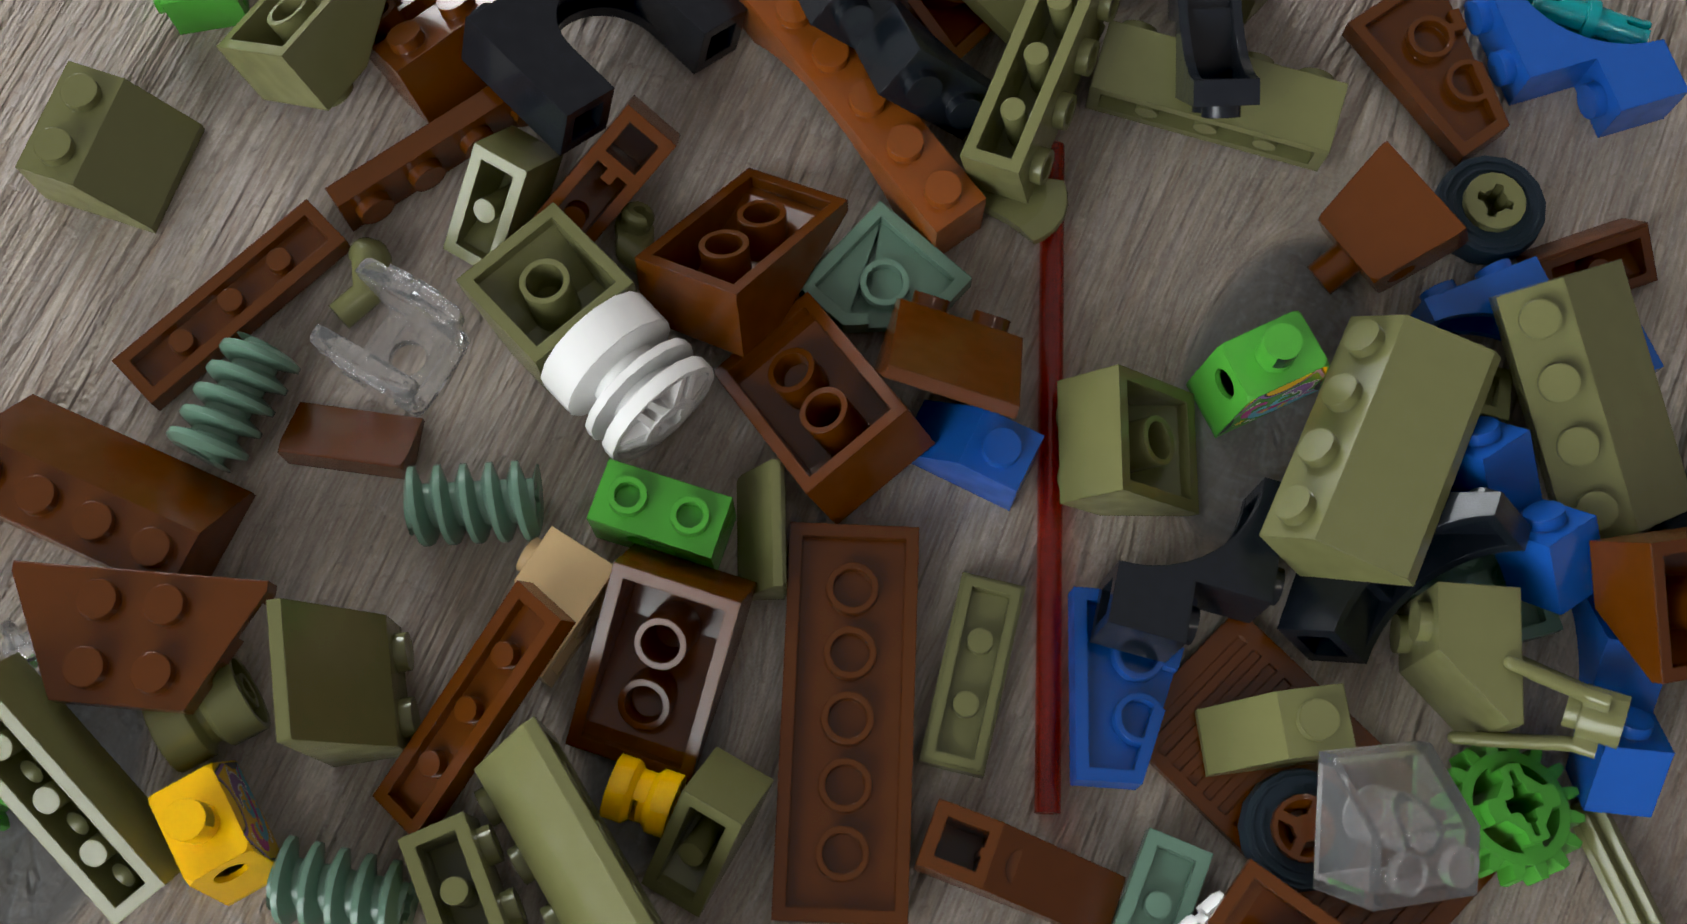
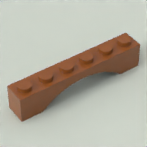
(898, 148)

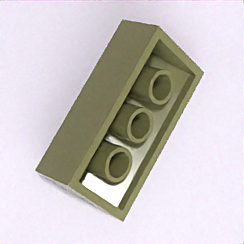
(1593, 399)
(1380, 451)
(559, 833)

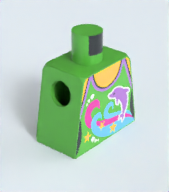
(1267, 372)

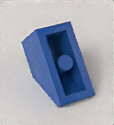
(978, 450)

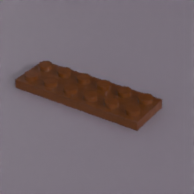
(847, 725)

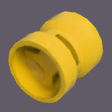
(641, 795)

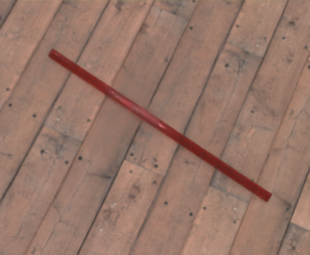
(1049, 520)

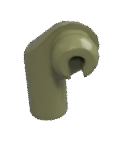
(633, 232)
(359, 298)

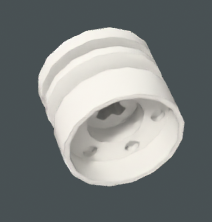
(626, 376)

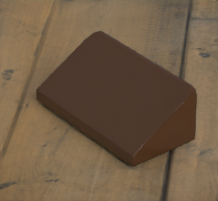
(1599, 245)
(351, 440)

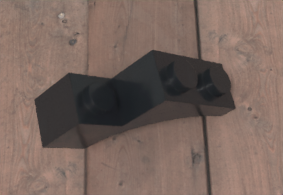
(1213, 58)
(905, 60)
(1159, 606)
(1344, 618)

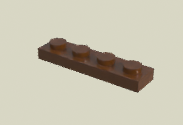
(419, 159)
(233, 300)
(474, 707)

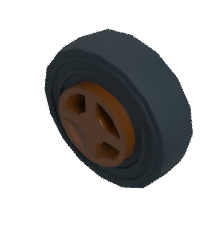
(1282, 799)

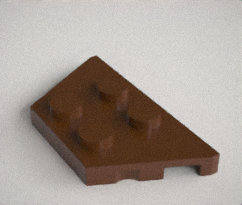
(133, 632)

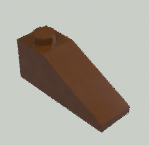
(614, 168)

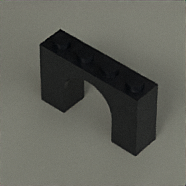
(551, 86)

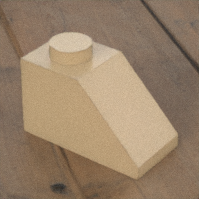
(572, 580)

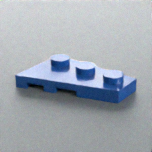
(1112, 703)

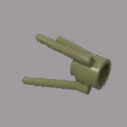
(1591, 711)

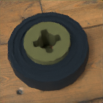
(1514, 194)

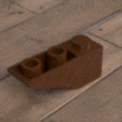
(1016, 868)

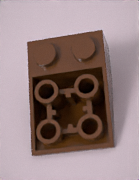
(422, 53)

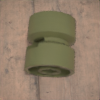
(228, 713)

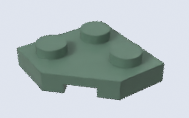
(876, 266)

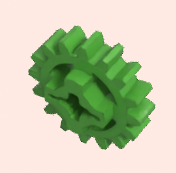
(1519, 812)

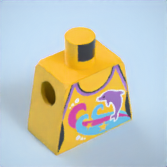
(213, 825)

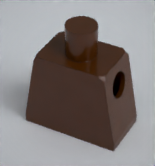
(1385, 226)

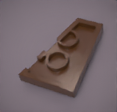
(1431, 71)

